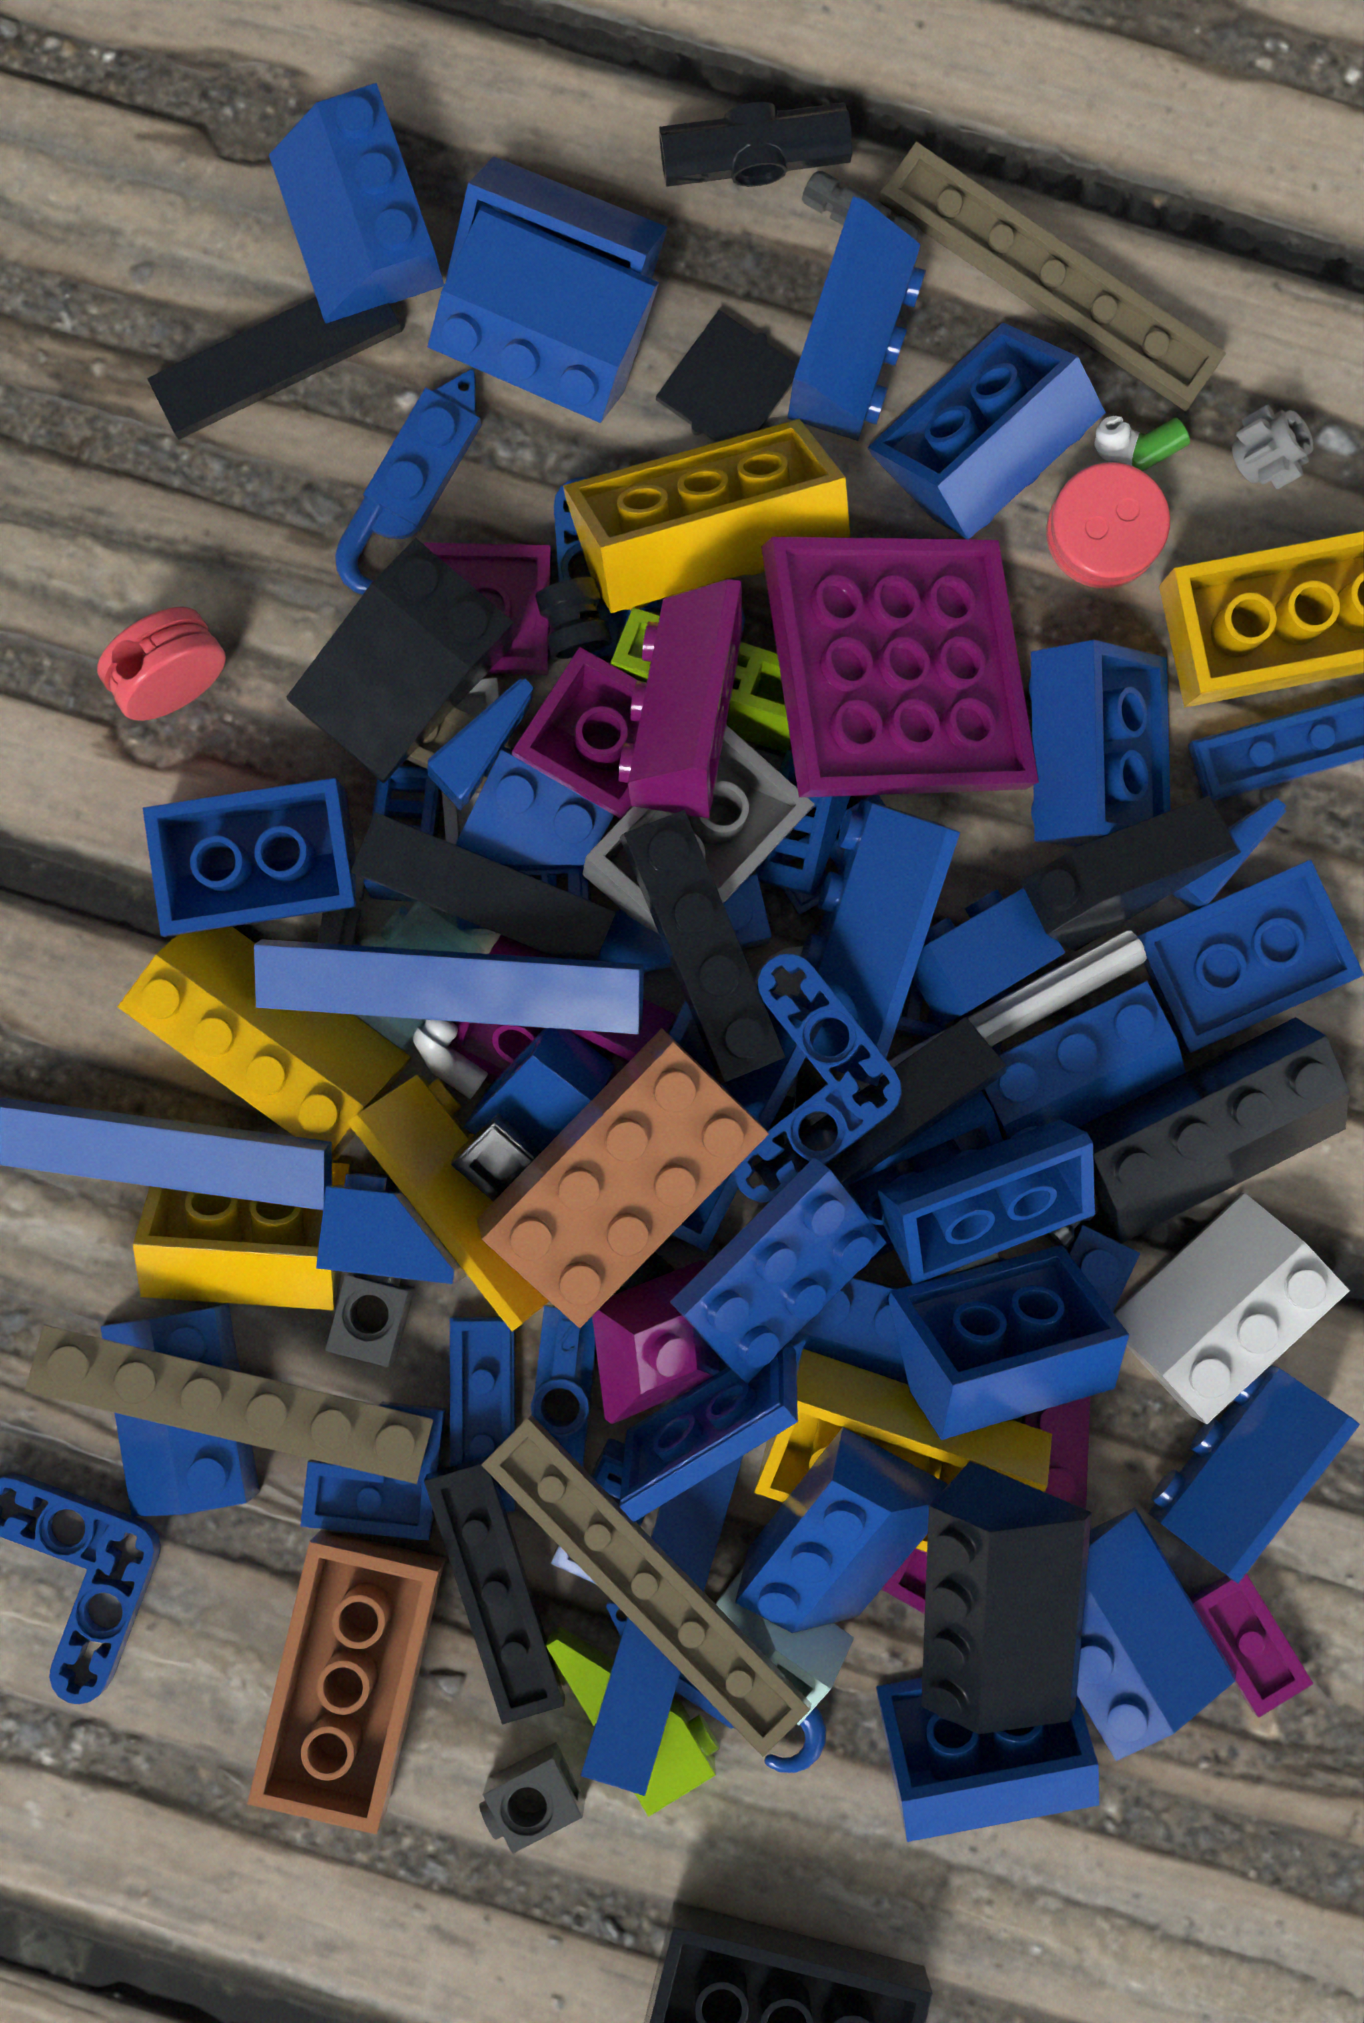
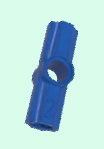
(568, 1363)

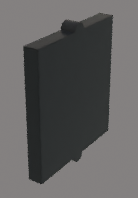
(728, 381)

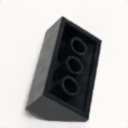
(1216, 1126)
(1003, 1603)

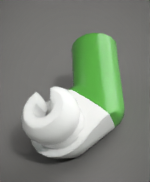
(1121, 444)

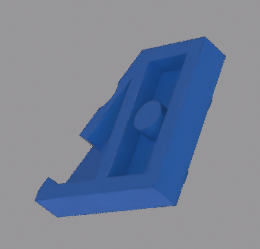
(531, 818)

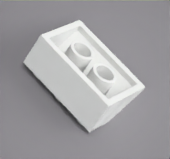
(1227, 1307)

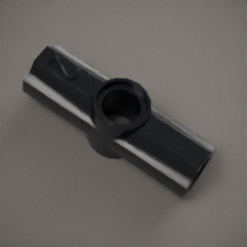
(755, 144)

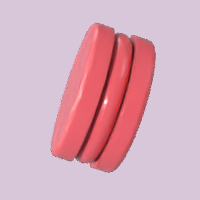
(1108, 525)
(161, 663)

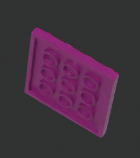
(898, 666)

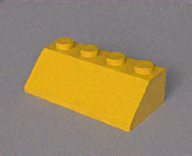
(704, 513)
(291, 1065)
(414, 1141)

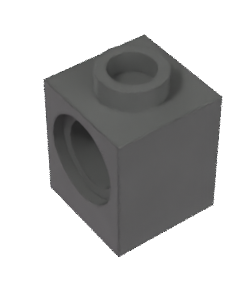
(356, 1341)
(549, 1775)

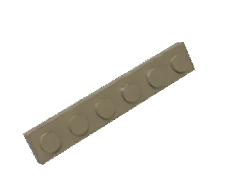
(1051, 276)
(228, 1404)
(647, 1586)

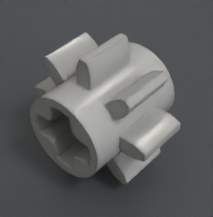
(1272, 447)

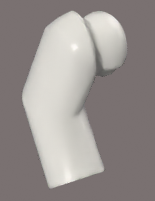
(444, 1061)

